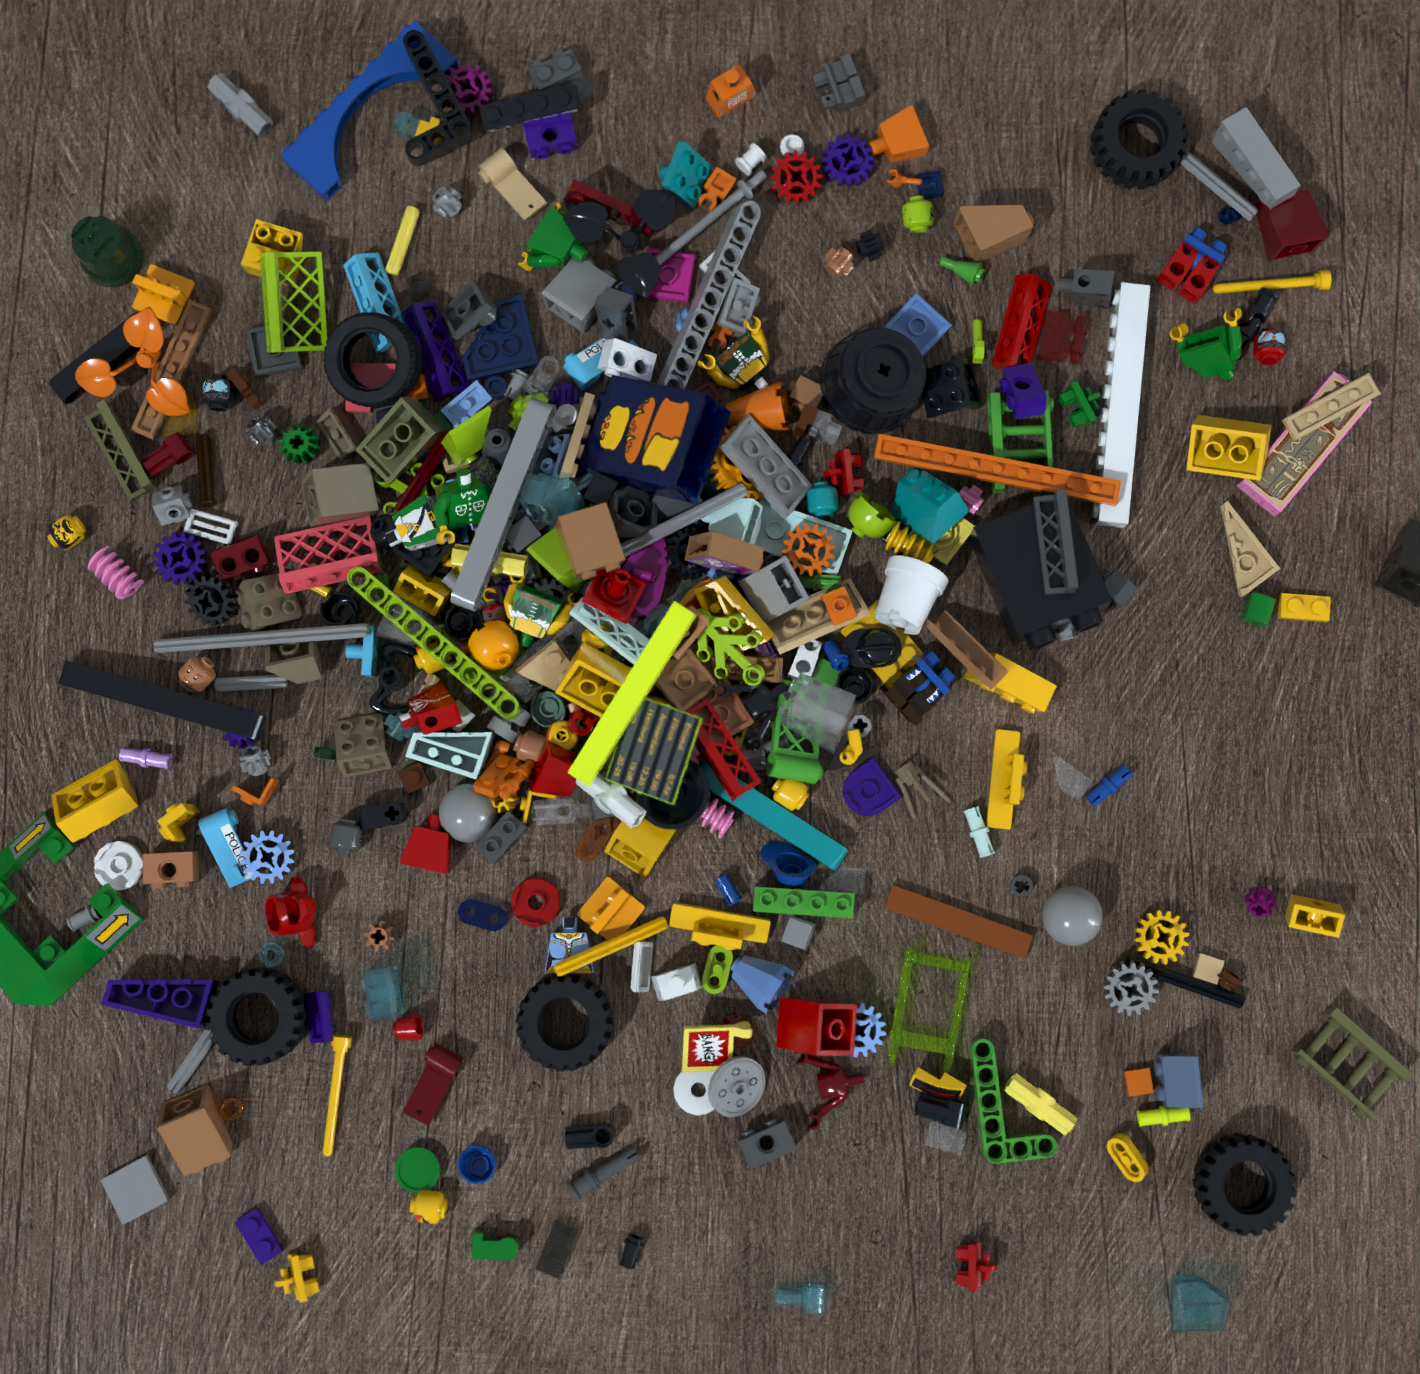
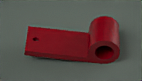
(433, 1083)

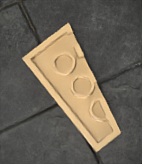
(580, 431)

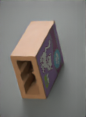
(724, 553)

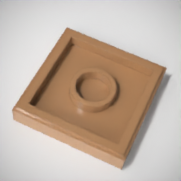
(685, 681)

